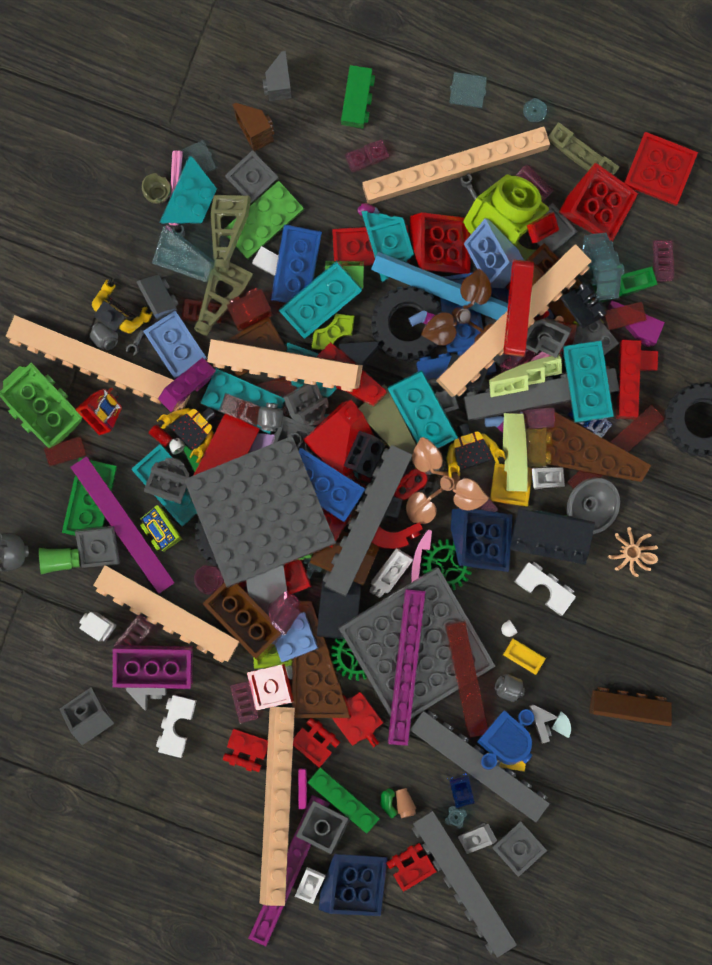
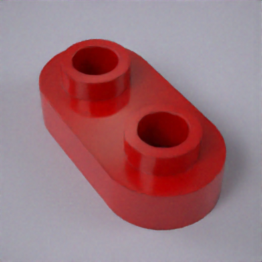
(409, 483)

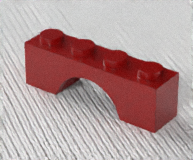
(629, 379)

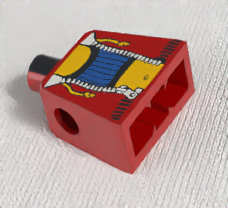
(101, 410)

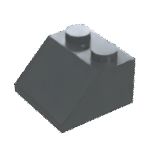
(277, 79)
(157, 296)
(86, 716)
(323, 827)

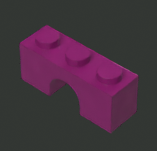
(186, 383)

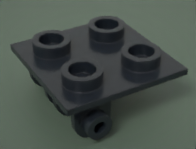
(582, 307)

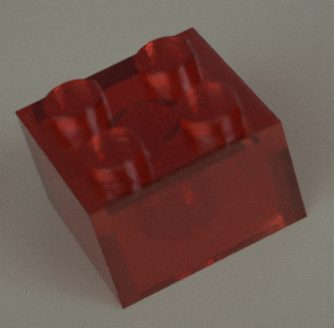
(249, 309)

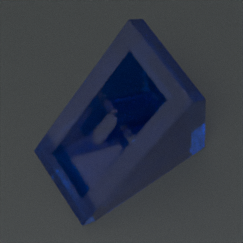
(461, 790)

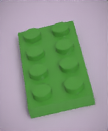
(266, 219)

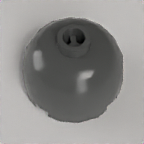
(12, 551)

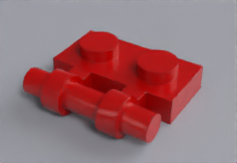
(247, 744)
(311, 746)
(414, 872)

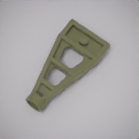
(227, 206)
(236, 277)

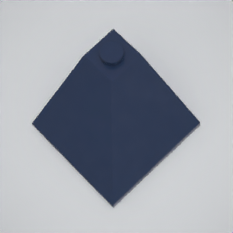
(482, 538)
(354, 885)

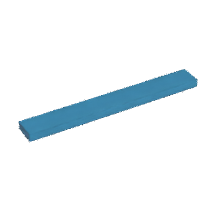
(434, 284)

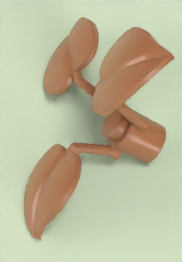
(468, 492)

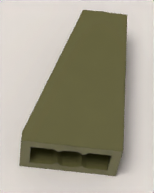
(388, 423)

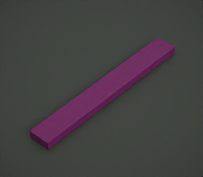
(122, 525)
(406, 667)
(295, 857)

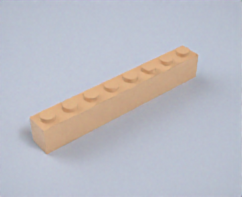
(286, 364)
(166, 613)

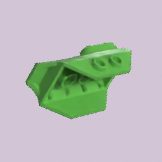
(39, 405)

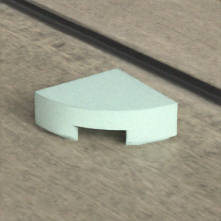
(562, 725)

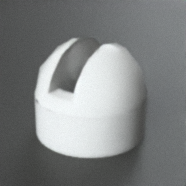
(177, 445)
(508, 629)

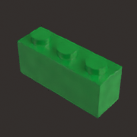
(357, 97)

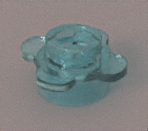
(457, 822)

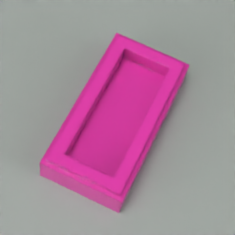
(302, 777)

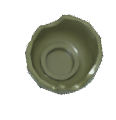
(156, 188)

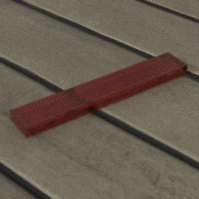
(626, 439)
(466, 678)

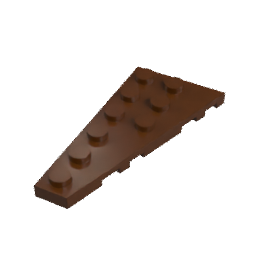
(585, 451)
(314, 678)

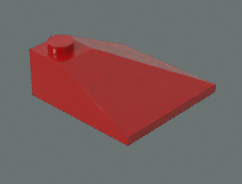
(599, 195)
(440, 243)
(336, 435)

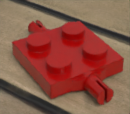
(362, 721)

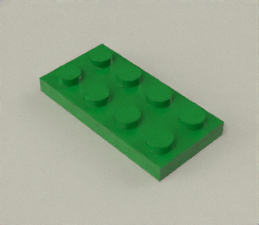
(82, 510)

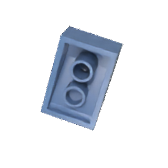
(492, 253)

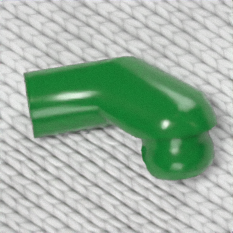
(386, 802)

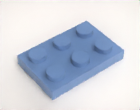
(174, 344)

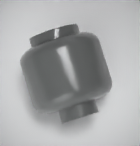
(103, 336)
(270, 417)
(509, 687)

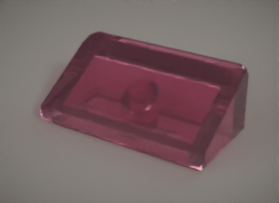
(530, 175)

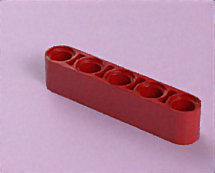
(518, 307)

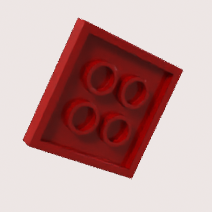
(660, 168)

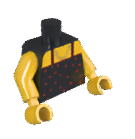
(115, 315)
(191, 428)
(471, 450)

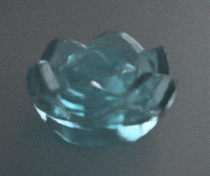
(537, 105)

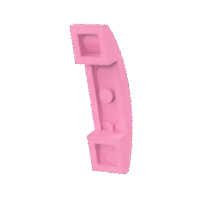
(423, 545)

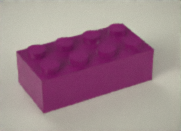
(152, 666)

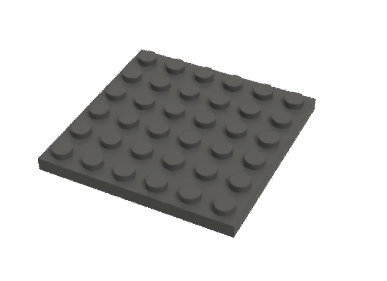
(259, 511)
(376, 637)

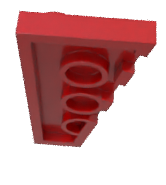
(369, 390)

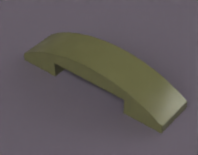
(578, 151)

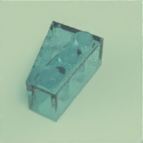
(181, 256)
(604, 265)

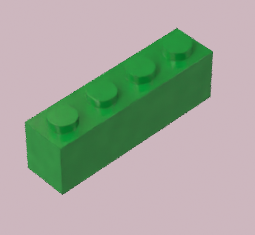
(343, 800)

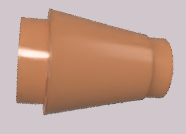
(405, 803)

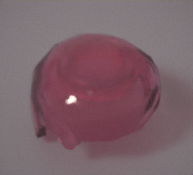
(208, 579)

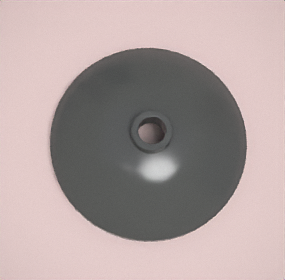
(602, 504)

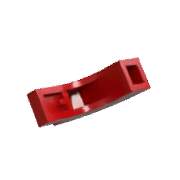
(396, 540)

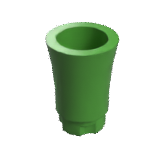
(58, 559)

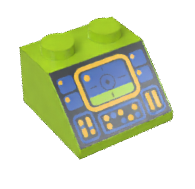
(160, 528)

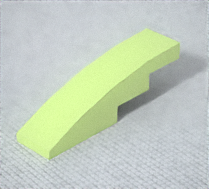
(520, 377)
(515, 452)

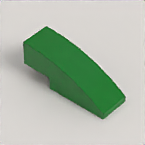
(634, 282)

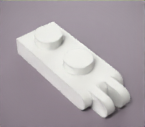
(390, 573)

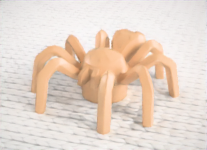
(633, 552)

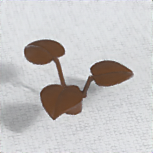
(473, 289)

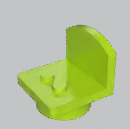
(509, 206)

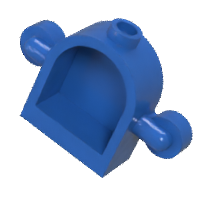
(507, 740)

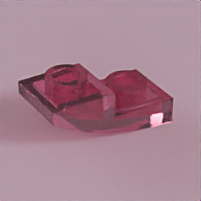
(367, 156)
(539, 418)

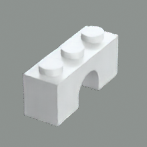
(560, 596)
(97, 626)
(170, 741)

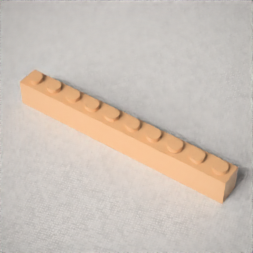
(456, 165)
(491, 343)
(88, 359)
(277, 806)

